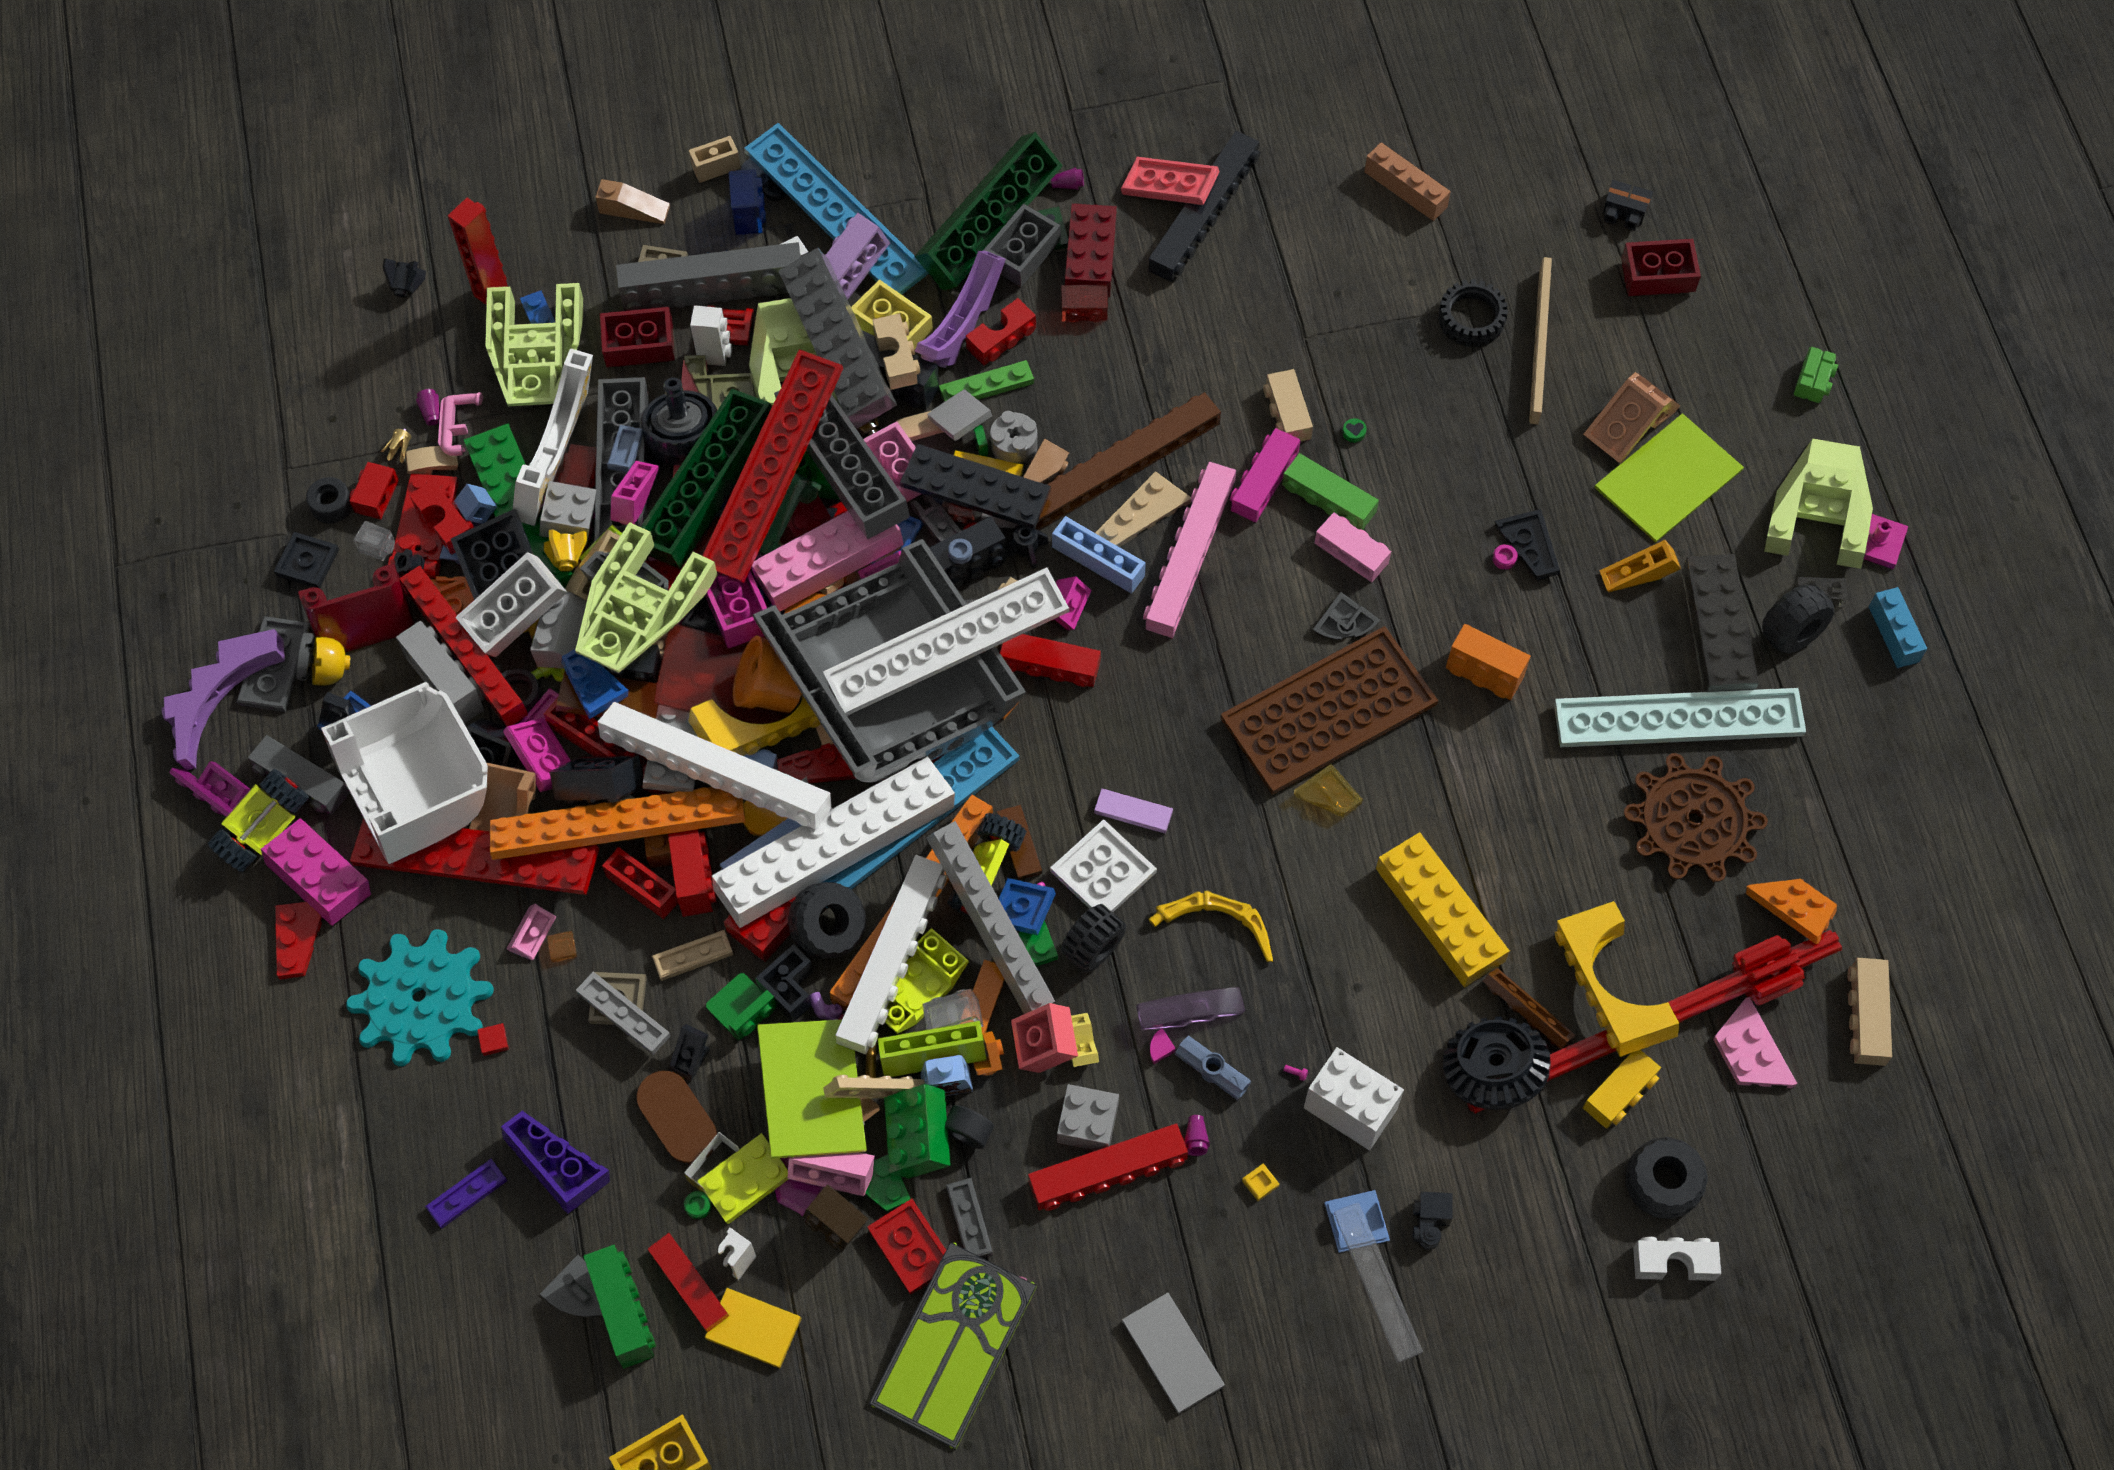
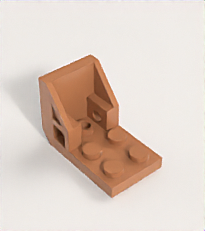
(1629, 416)

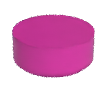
(1505, 556)

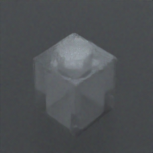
(374, 541)

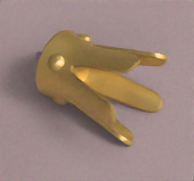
(399, 438)

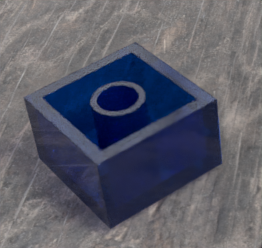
(747, 201)

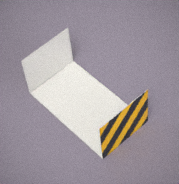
(702, 1158)

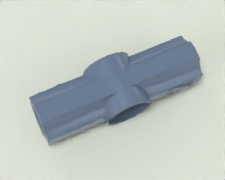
(1226, 1077)

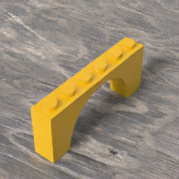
(747, 738)
(1628, 1025)

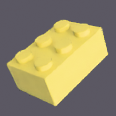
(885, 301)

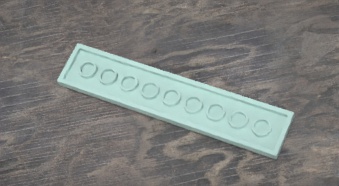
(1679, 717)

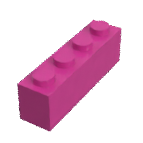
(1265, 475)

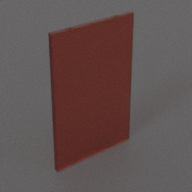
(702, 668)

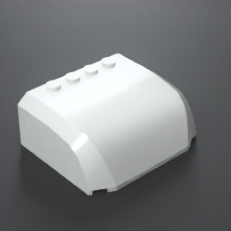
(410, 769)

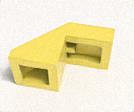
(1084, 1041)

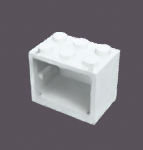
(1353, 1098)

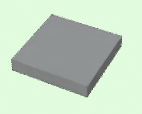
(959, 415)

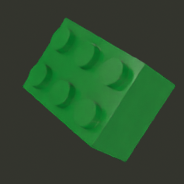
(917, 1131)

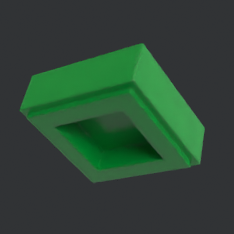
(980, 440)

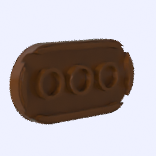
(675, 1115)

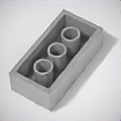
(439, 670)

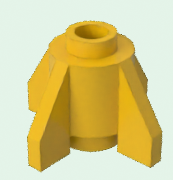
(565, 549)

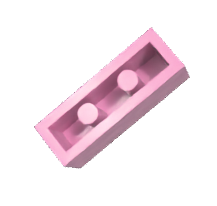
(1353, 547)
(841, 1171)

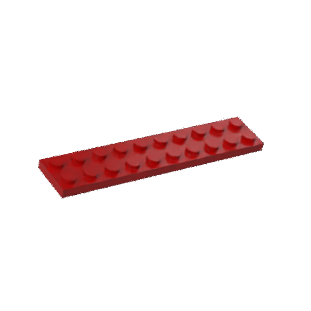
(772, 464)
(469, 858)

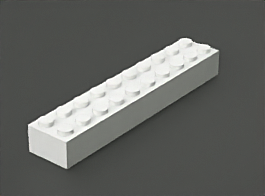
(842, 839)

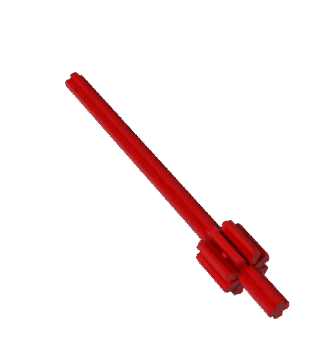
(1760, 972)

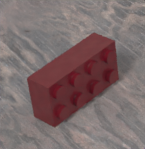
(1091, 245)

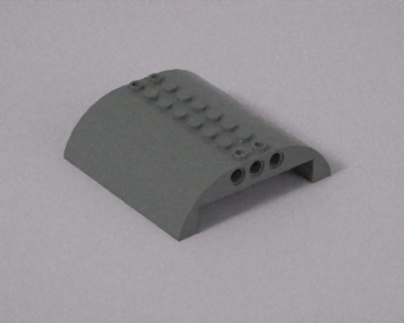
(917, 720)

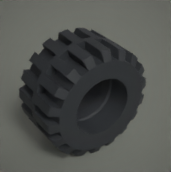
(1093, 938)

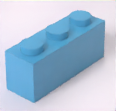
(1897, 627)

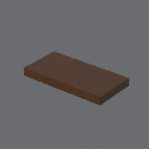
(639, 698)

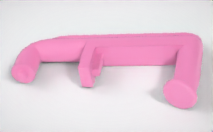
(447, 420)

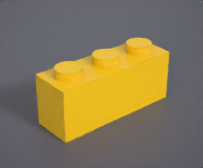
(1622, 1089)

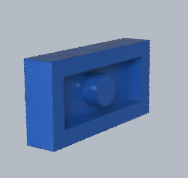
(537, 308)

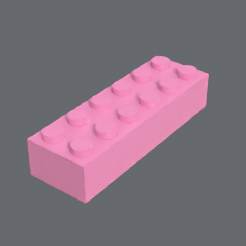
(820, 559)

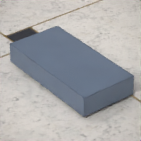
(625, 448)

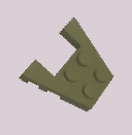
(716, 386)

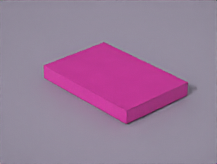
(537, 749)

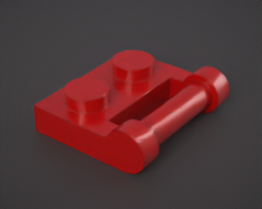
(738, 329)

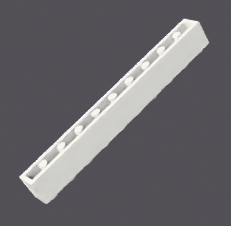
(715, 765)

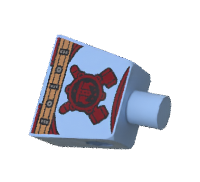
(948, 1074)

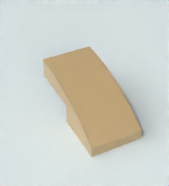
(428, 459)

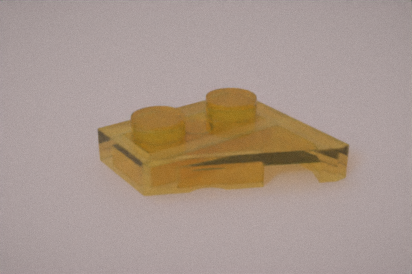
(1330, 792)

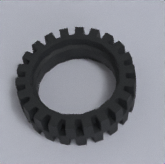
(1479, 292)

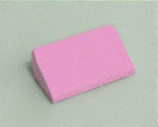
(531, 932)

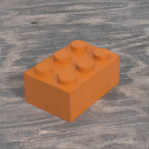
(1487, 662)

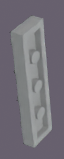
(623, 1013)

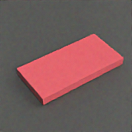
(1170, 180)

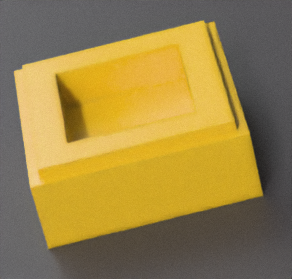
(1260, 1182)

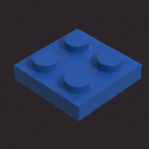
(1026, 904)

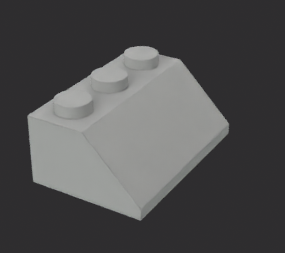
(558, 631)

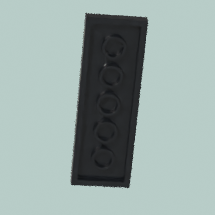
(975, 486)

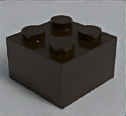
(834, 1218)

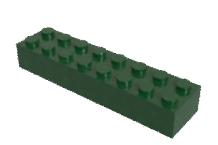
(987, 209)
(705, 478)

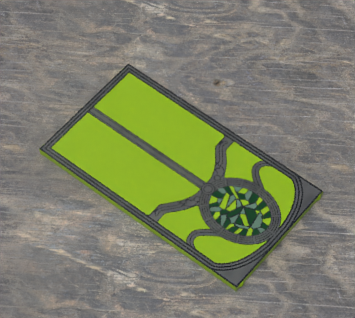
(953, 1345)

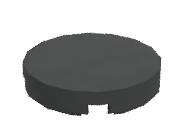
(305, 656)

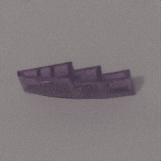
(1190, 1007)

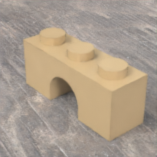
(891, 335)

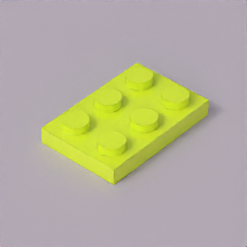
(744, 1179)

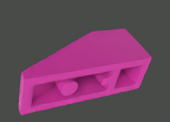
(632, 493)

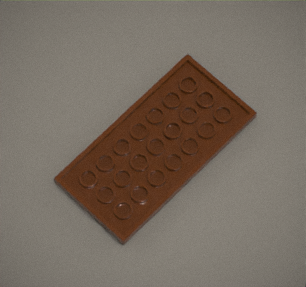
(1328, 710)

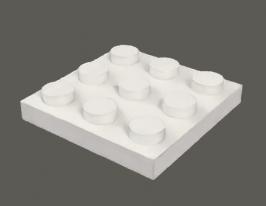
(1103, 868)

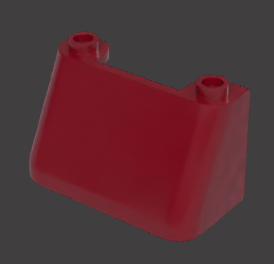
(361, 616)

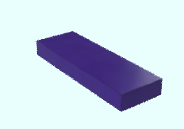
(466, 1193)

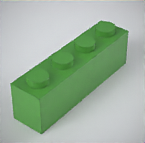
(1329, 491)

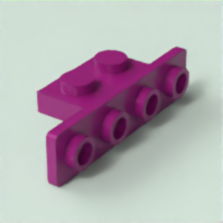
(214, 786)

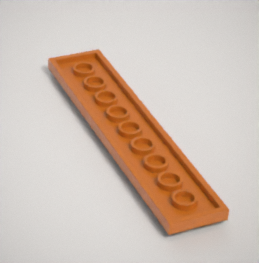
(613, 822)

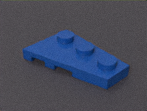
(592, 683)

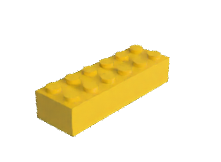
(1442, 909)

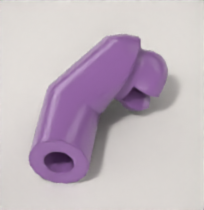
(824, 1011)

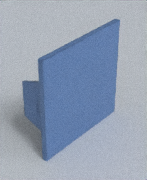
(1371, 1210)

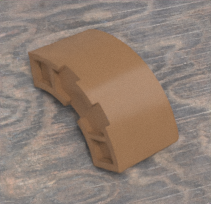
(506, 795)

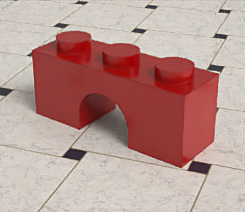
(988, 344)
(433, 503)

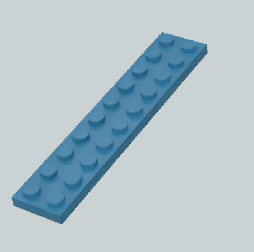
(829, 202)
(966, 772)

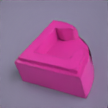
(1161, 1046)

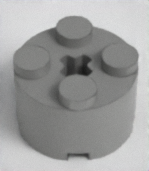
(1014, 438)

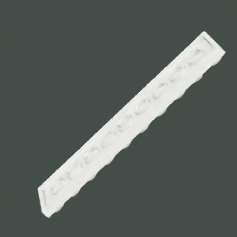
(946, 641)

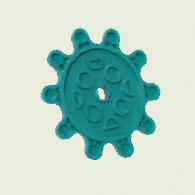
(422, 1023)

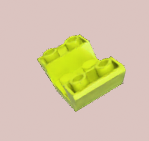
(929, 975)

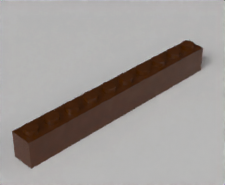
(1128, 457)

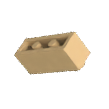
(1288, 404)

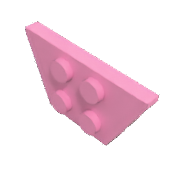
(1751, 1050)

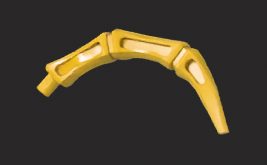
(1210, 902)

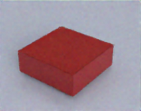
(493, 1039)

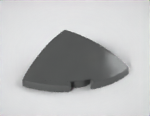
(1345, 619)

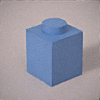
(475, 504)

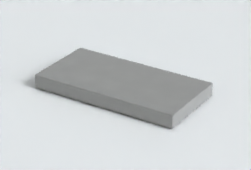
(1173, 1353)

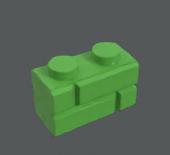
(1815, 375)

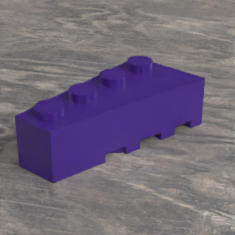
(559, 1167)

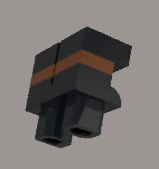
(1630, 211)

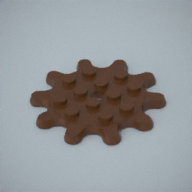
(1700, 792)

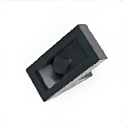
(689, 1052)

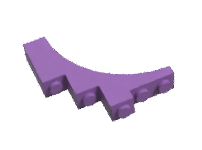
(945, 342)
(210, 683)

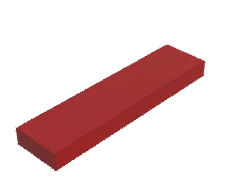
(688, 1282)

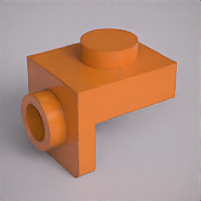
(993, 1049)

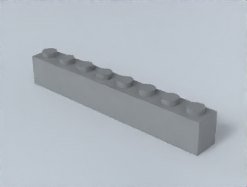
(990, 918)

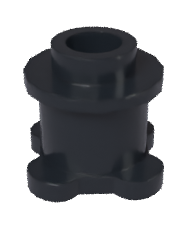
(407, 561)

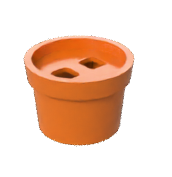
(764, 680)

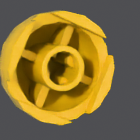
(328, 661)

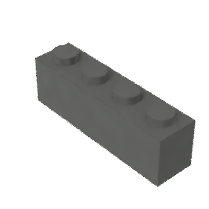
(323, 789)

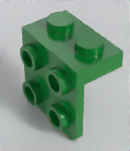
(741, 1006)

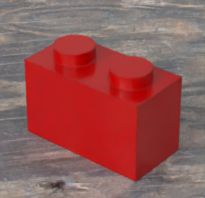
(373, 490)

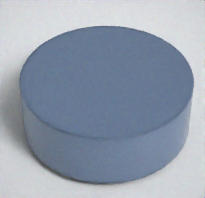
(960, 551)

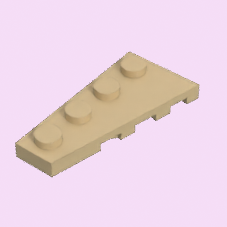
(1143, 509)

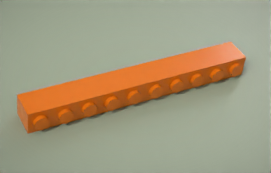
(968, 821)

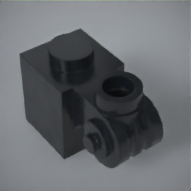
(1431, 1210)

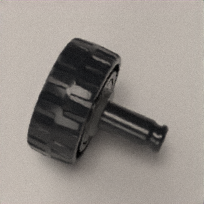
(675, 422)

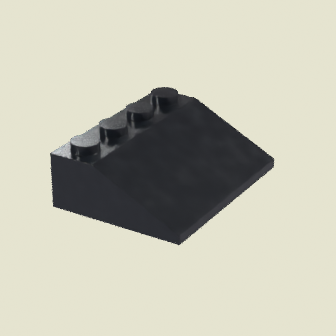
(491, 550)

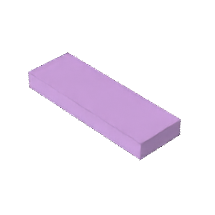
(1133, 811)

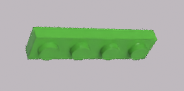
(990, 382)

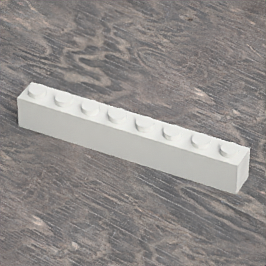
(890, 955)

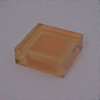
(562, 946)

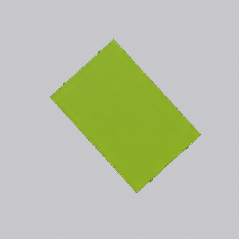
(1669, 477)
(795, 1068)

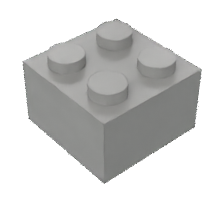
(567, 509)
(1087, 1118)

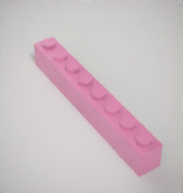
(1190, 550)

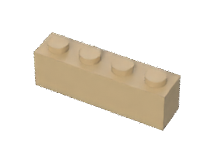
(1870, 1011)

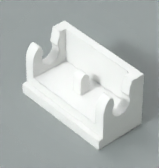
(740, 1254)

